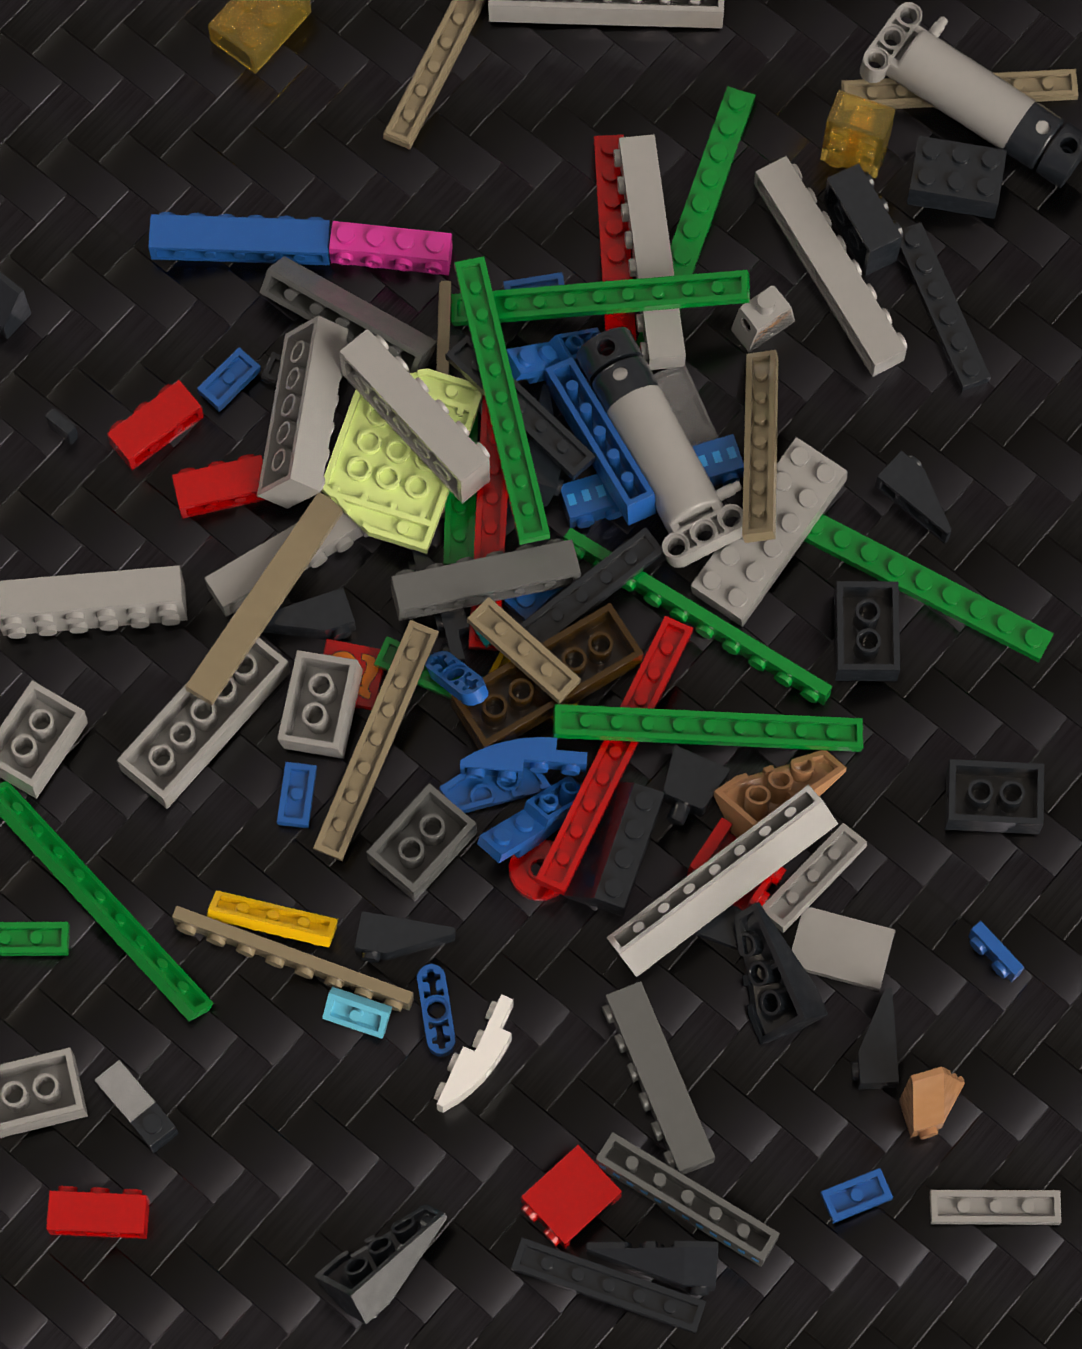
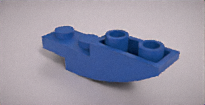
(531, 360)
(510, 757)
(532, 825)

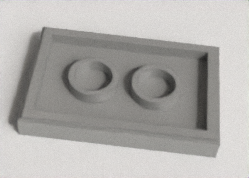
(842, 948)

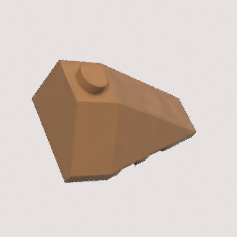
(751, 798)
(929, 1100)

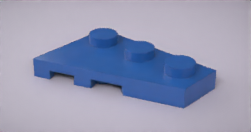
(484, 793)

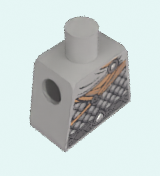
(766, 315)

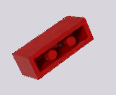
(155, 424)
(218, 486)
(98, 1213)

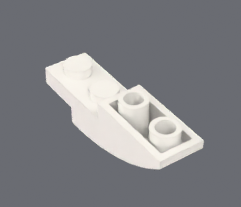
(473, 1067)

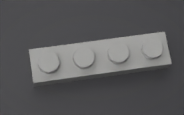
(814, 877)
(995, 1207)

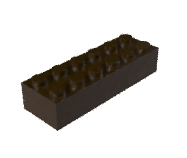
(593, 648)

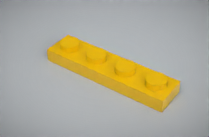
(272, 919)

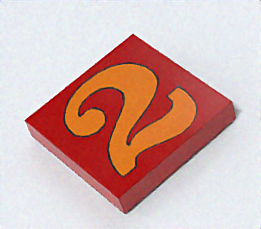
(371, 674)

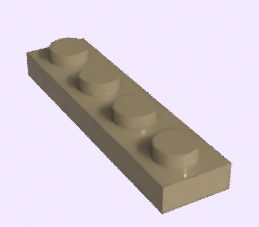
(523, 650)

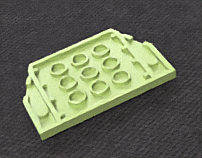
(382, 478)

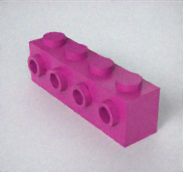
(390, 248)

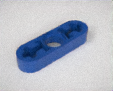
(458, 688)
(448, 1031)

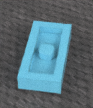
(357, 1012)

